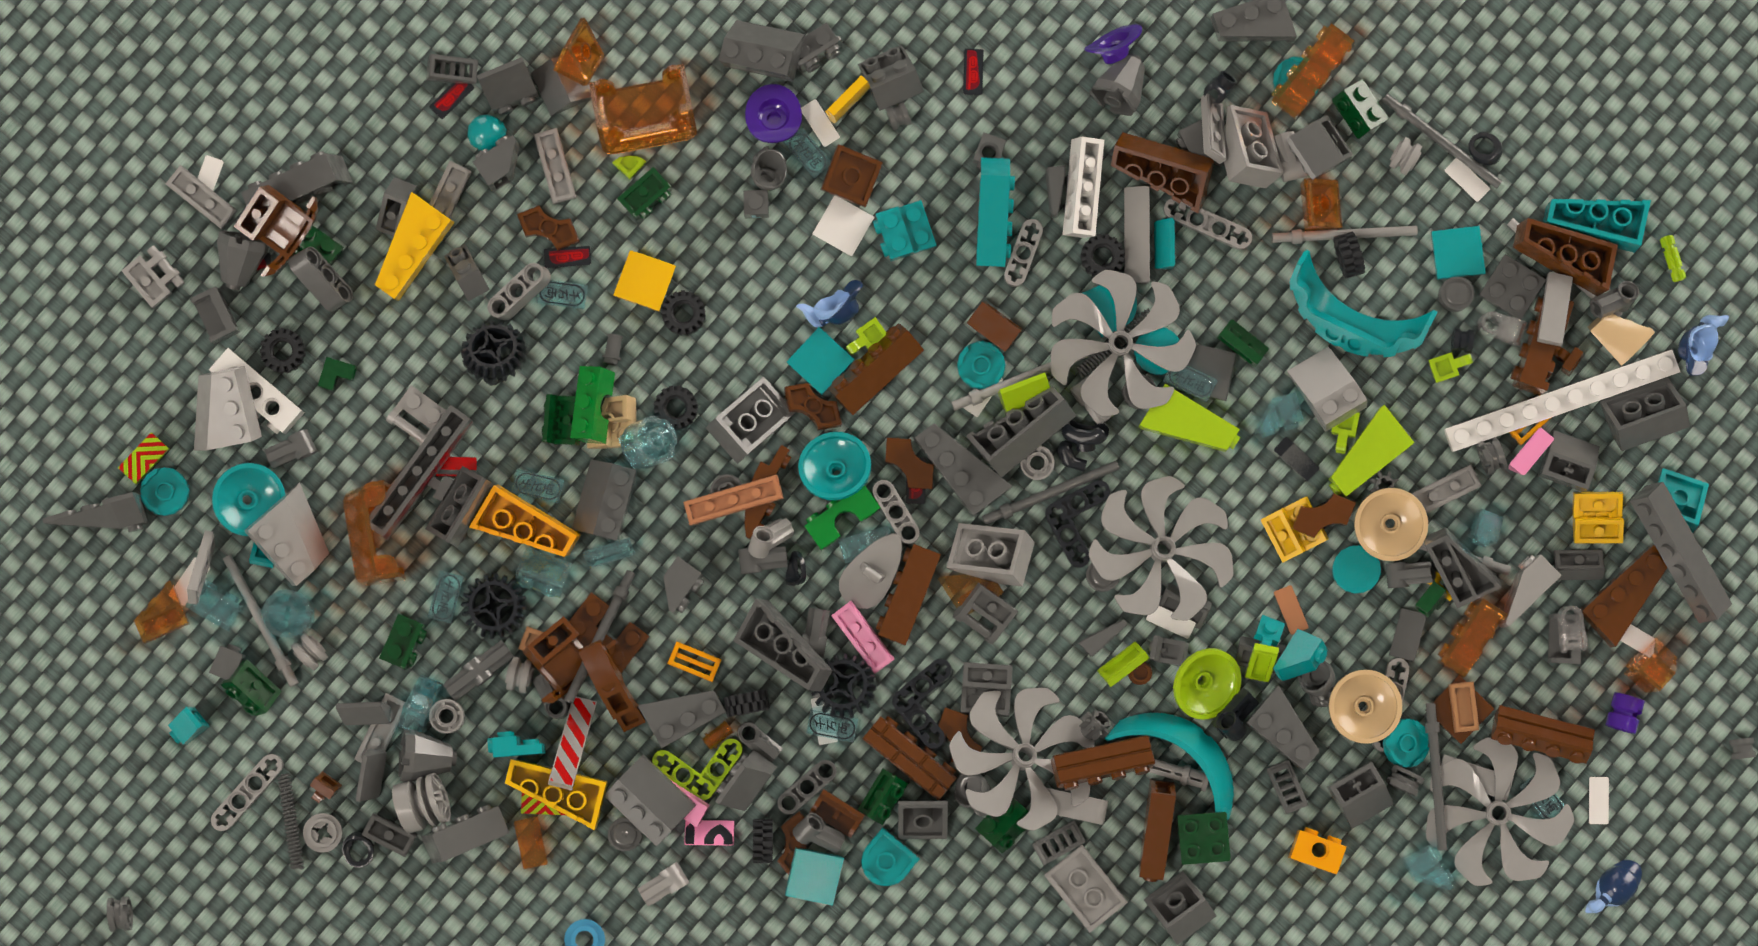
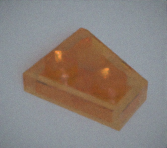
(960, 586)
(162, 615)

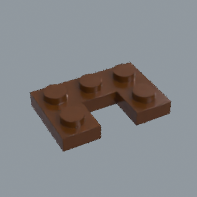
(586, 622)

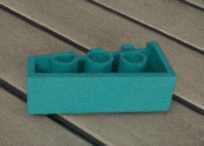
(993, 212)
(1611, 221)

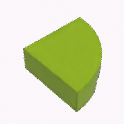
(629, 165)

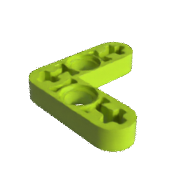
(705, 776)

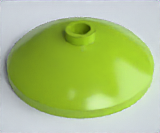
(1214, 691)

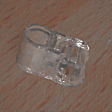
(1506, 328)
(1571, 631)

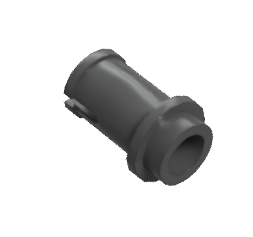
(612, 349)

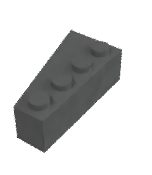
(305, 178)
(1022, 430)
(964, 473)
(781, 646)

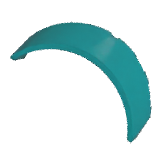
(1347, 327)
(1190, 739)

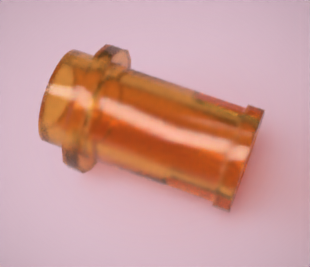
(717, 735)

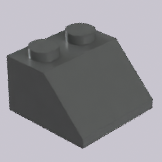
(1180, 907)

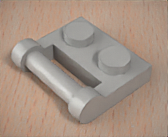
(420, 408)

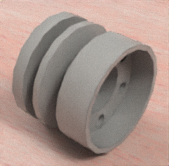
(421, 803)

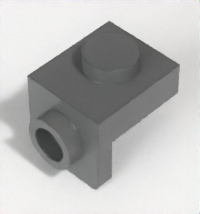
(1168, 651)

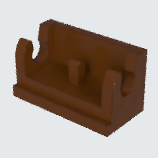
(994, 326)
(837, 813)

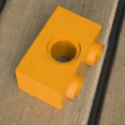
(1302, 850)

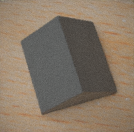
(558, 90)
(922, 819)

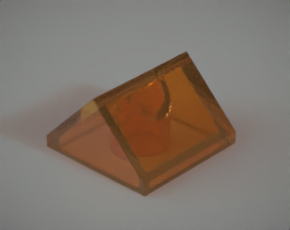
(580, 55)
(1320, 204)

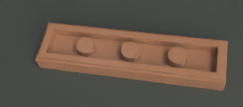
(733, 500)

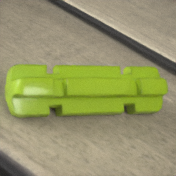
(1673, 258)

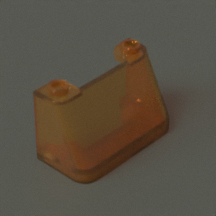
(643, 113)
(368, 566)

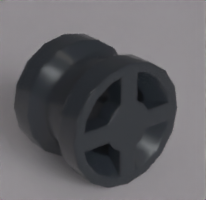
(1462, 340)

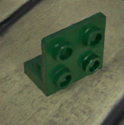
(1204, 838)

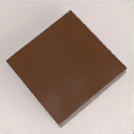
(851, 175)
(1444, 713)

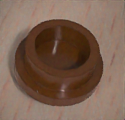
(1141, 674)

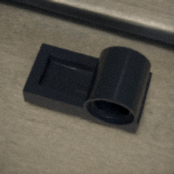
(1230, 720)

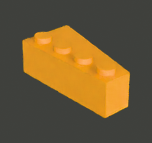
(517, 520)

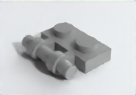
(146, 280)

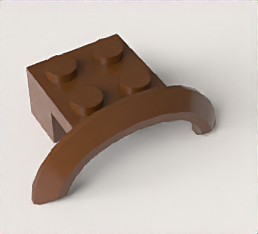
(276, 223)
(557, 657)

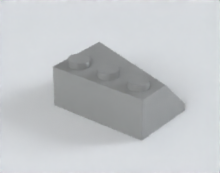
(225, 410)
(290, 536)

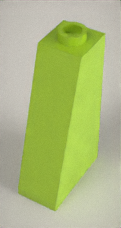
(1191, 423)
(1373, 449)

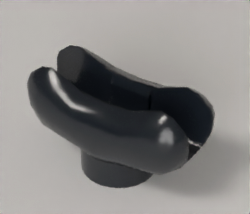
(1223, 84)
(1085, 436)

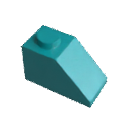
(1300, 656)
(187, 725)

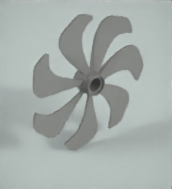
(1095, 388)
(1115, 566)
(973, 762)
(1542, 786)

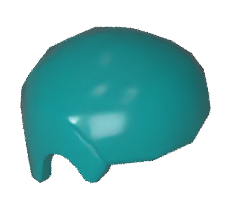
(485, 131)

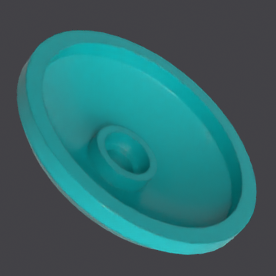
(834, 453)
(242, 480)

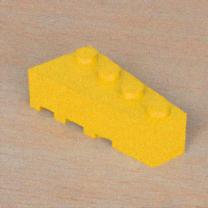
(413, 244)
(580, 804)

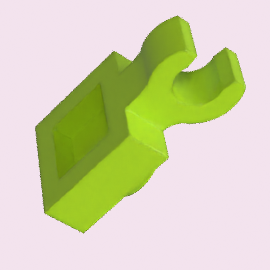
(868, 334)
(1446, 366)
(1344, 430)

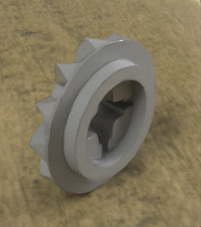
(311, 836)

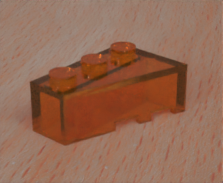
(1470, 636)
(1652, 667)

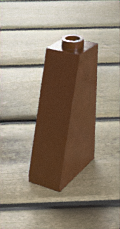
(1157, 830)

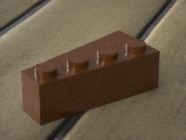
(1165, 168)
(1568, 253)
(1536, 357)
(1621, 599)

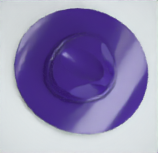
(1115, 44)
(773, 114)

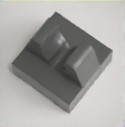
(440, 487)

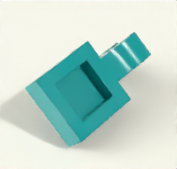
(1269, 631)

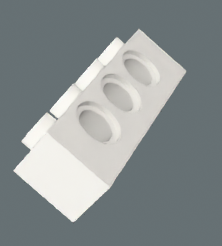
(1083, 187)
(288, 411)

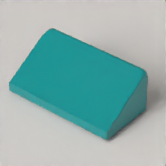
(1164, 243)

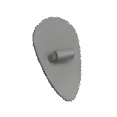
(871, 572)

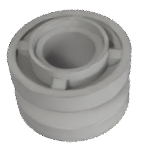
(1405, 156)
(1045, 470)
(309, 651)
(519, 675)
(435, 716)

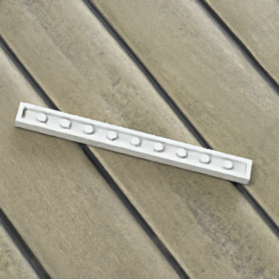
(1562, 400)

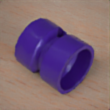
(1625, 713)

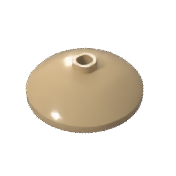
(1402, 538)
(1382, 708)

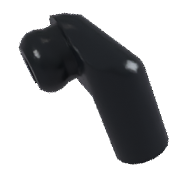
(1068, 458)

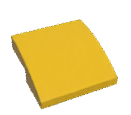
(847, 99)
(644, 280)
(1598, 517)
(1286, 540)

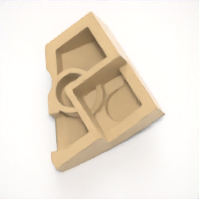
(1620, 336)
(620, 413)

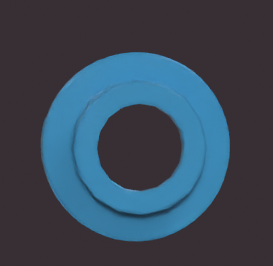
(584, 925)

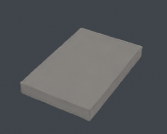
(1085, 888)

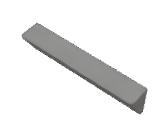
(1137, 233)

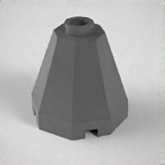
(1121, 86)
(239, 258)
(423, 756)

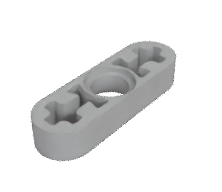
(1023, 234)

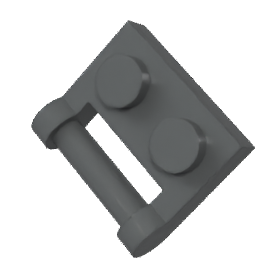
(990, 607)

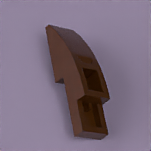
(755, 515)
(610, 686)

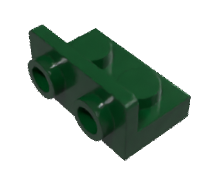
(1243, 343)
(403, 642)
(251, 689)

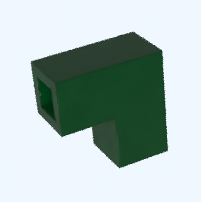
(332, 370)
(1431, 599)

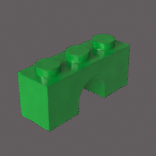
(588, 422)
(822, 526)

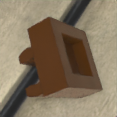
(1570, 360)
(325, 787)

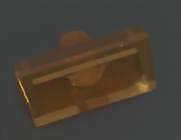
(531, 842)

